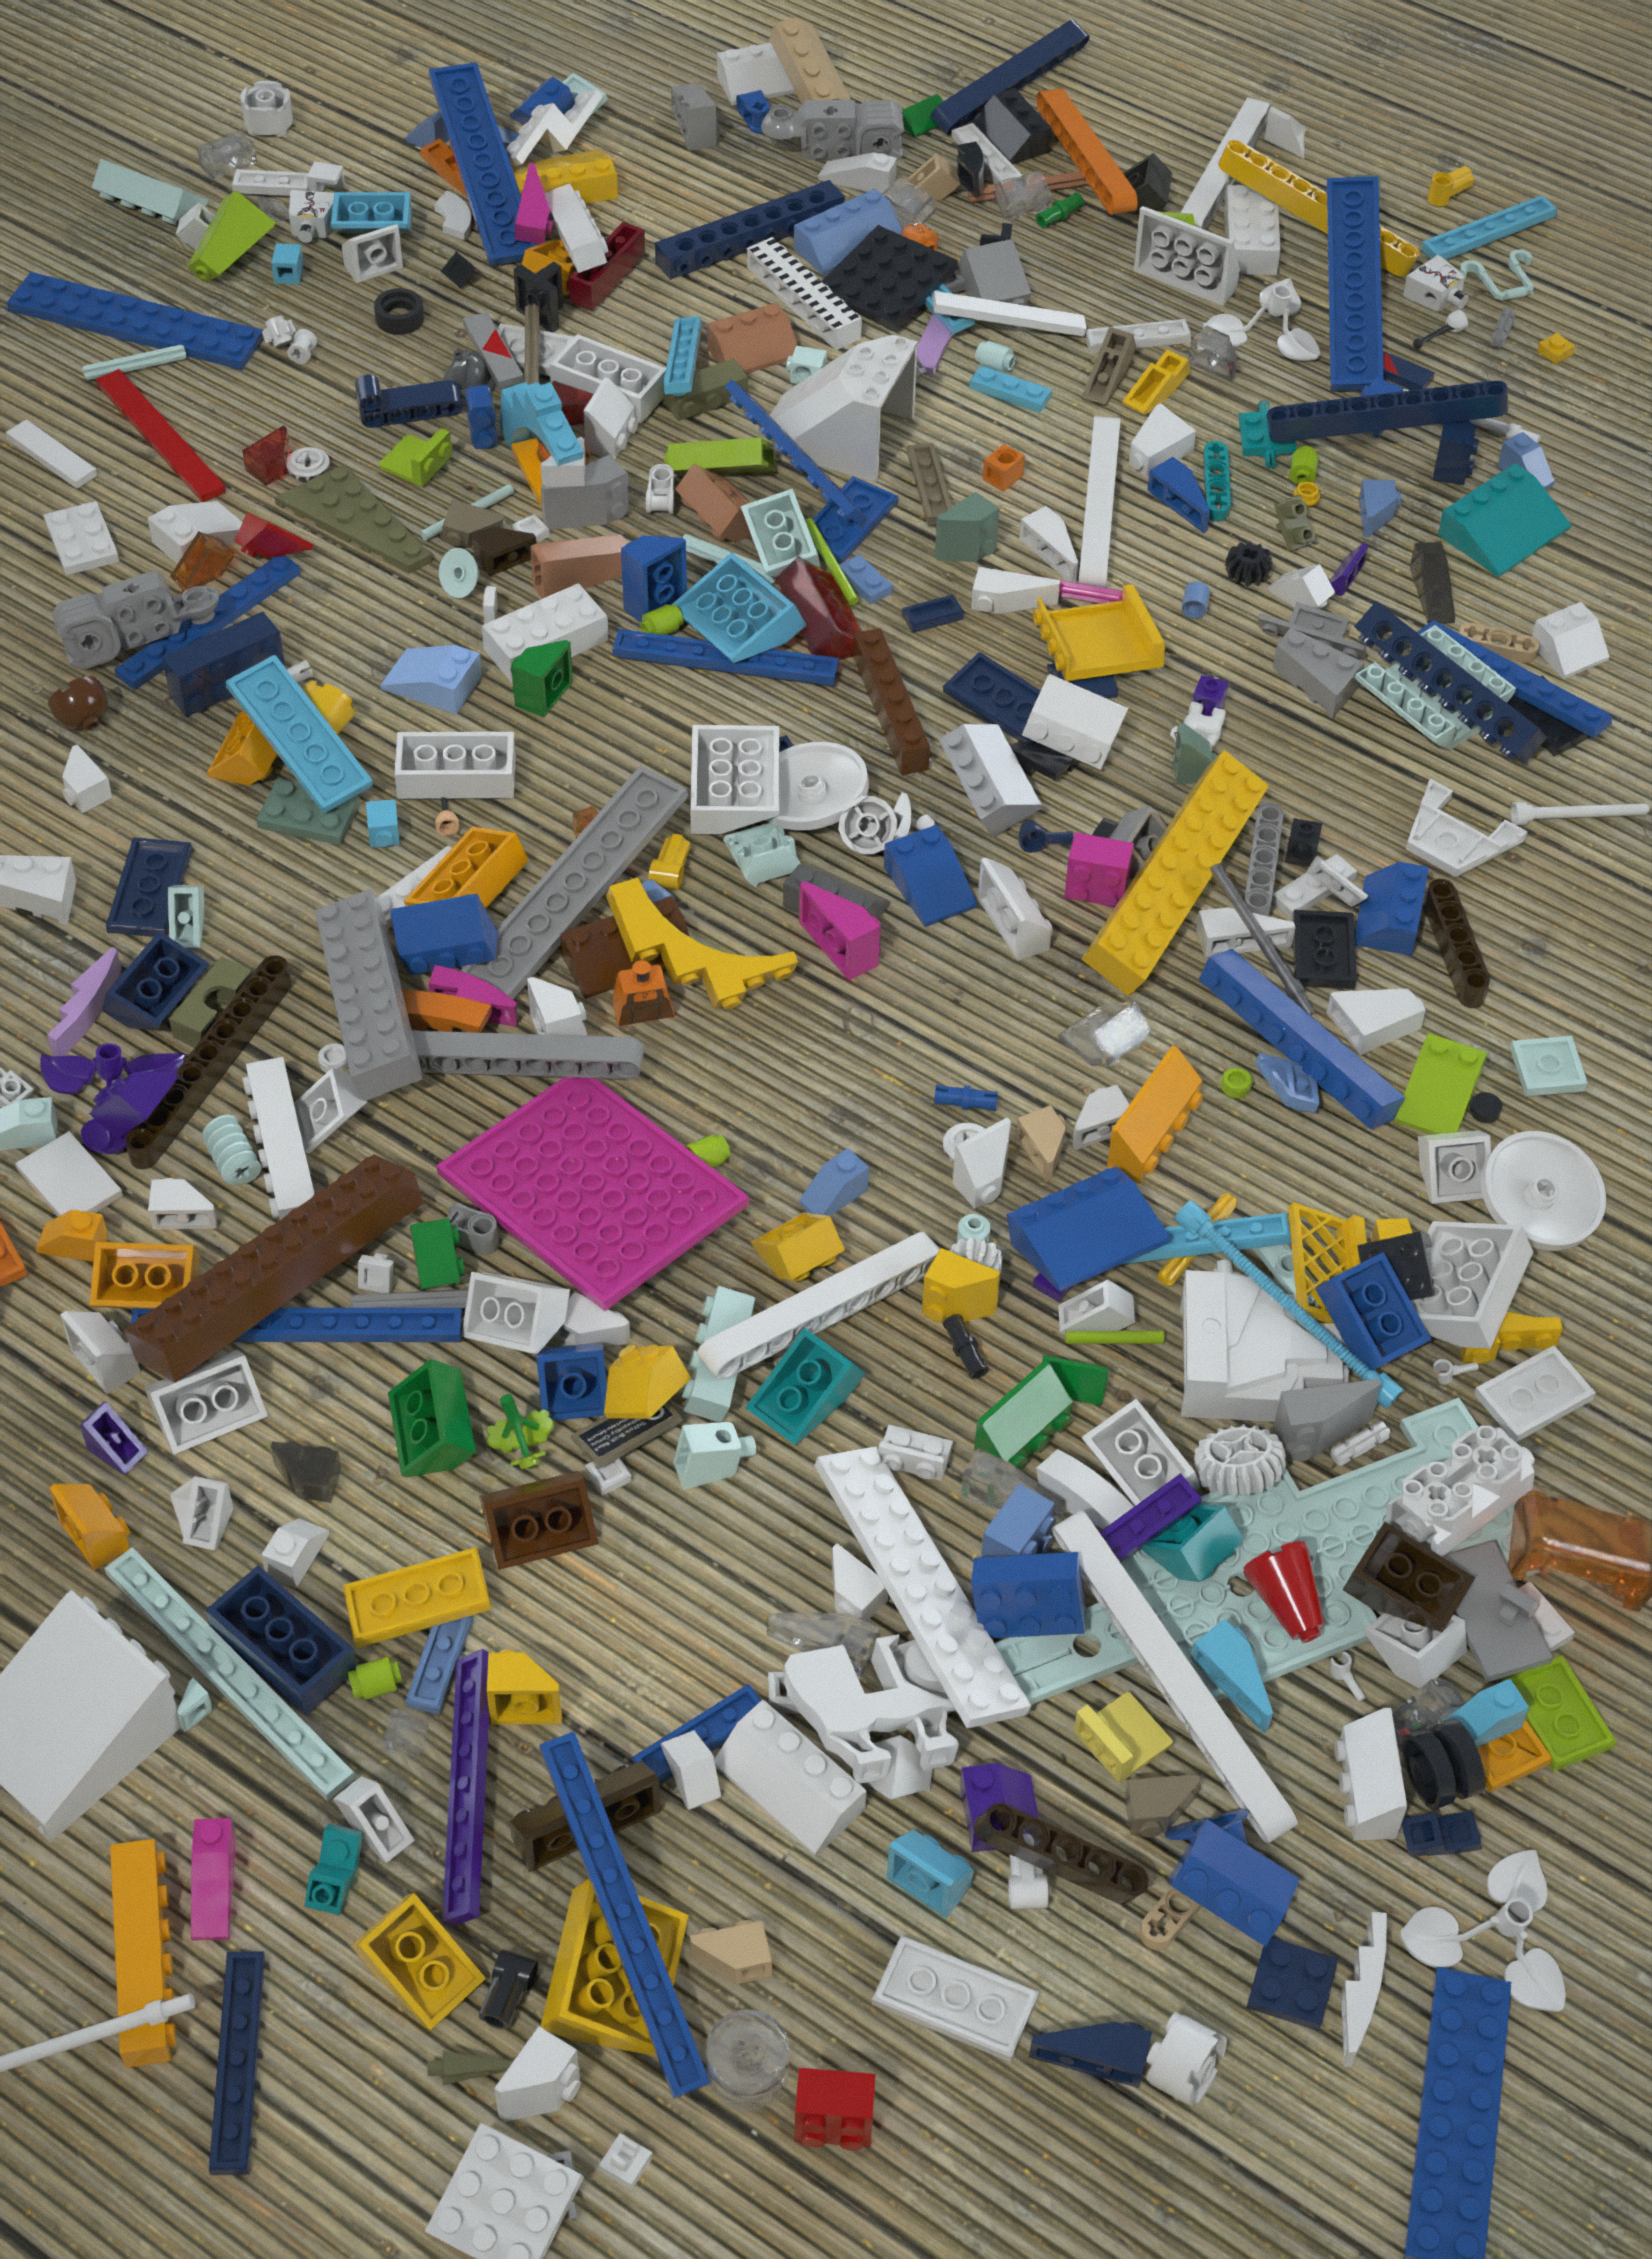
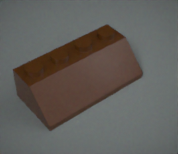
(598, 952)

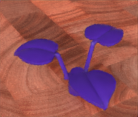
(70, 1072)

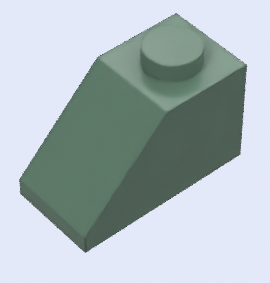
(1191, 755)

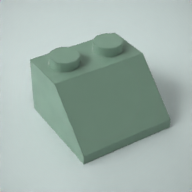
(967, 530)

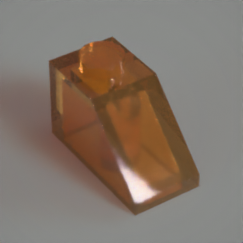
(202, 561)

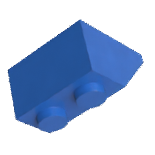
(548, 92)
(572, 1381)

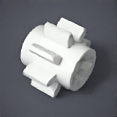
(278, 331)

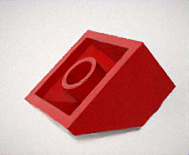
(268, 539)

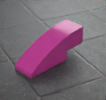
(464, 985)

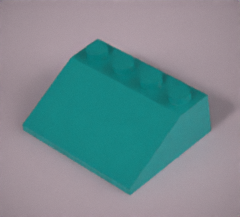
(1503, 520)

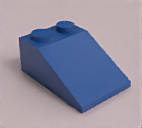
(929, 875)

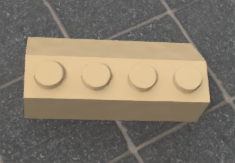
(806, 61)

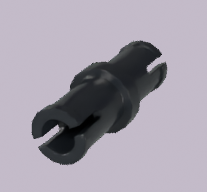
(965, 1346)

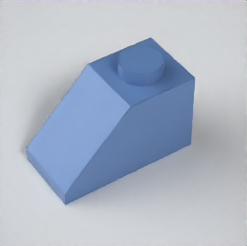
(1528, 455)
(1377, 504)
(836, 1184)

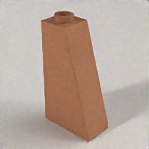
(574, 562)

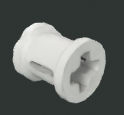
(303, 343)

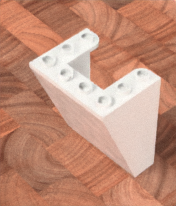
(78, 1714)

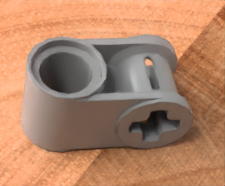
(475, 1229)

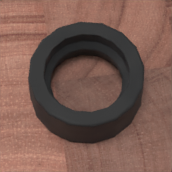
(395, 299)

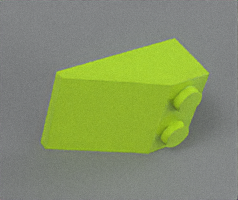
(1441, 1086)

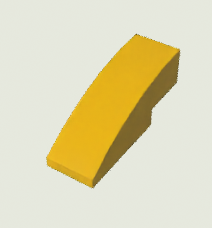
(1157, 382)

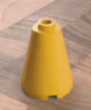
(331, 703)

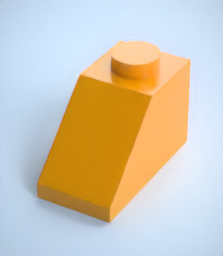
(73, 1235)

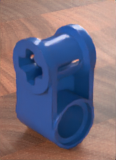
(753, 109)

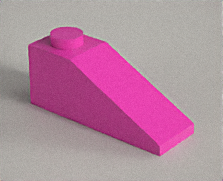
(533, 215)
(212, 1878)

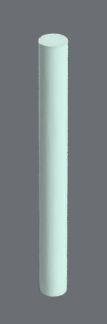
(484, 503)

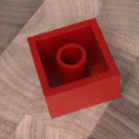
(834, 2108)

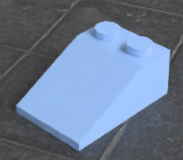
(435, 676)

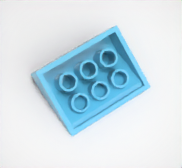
(739, 611)

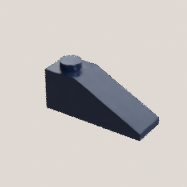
(1101, 2050)

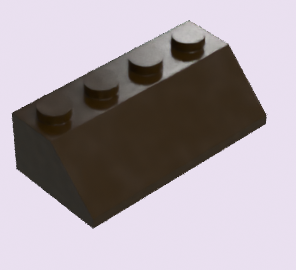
(626, 1795)

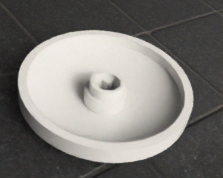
(818, 784)
(1545, 1188)

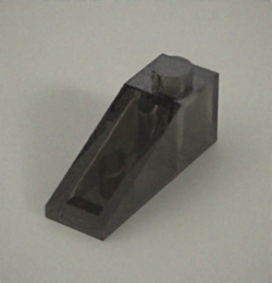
(1432, 581)

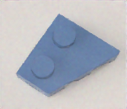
(1289, 1082)

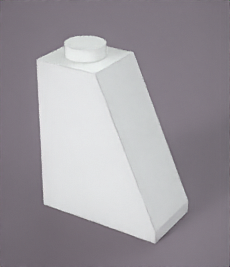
(1159, 439)
(1375, 1016)

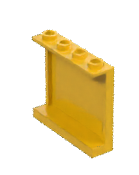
(1101, 637)

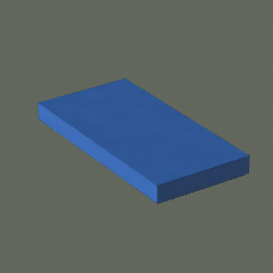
(846, 536)

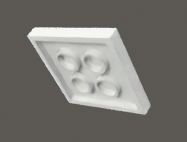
(503, 2200)

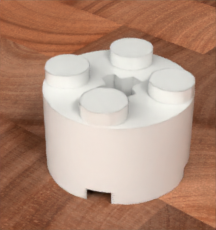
(266, 109)
(1185, 2059)

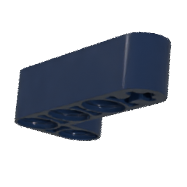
(405, 403)

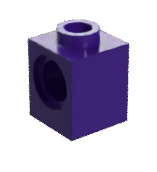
(1211, 694)

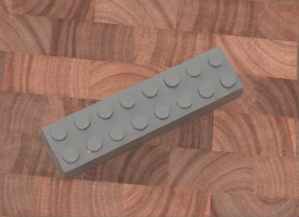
(368, 995)

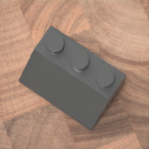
(873, 903)

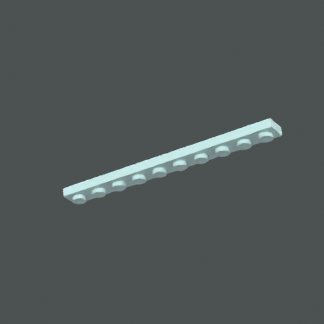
(230, 1674)

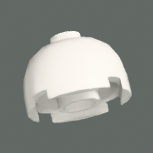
(868, 826)

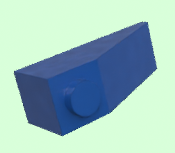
(1179, 490)

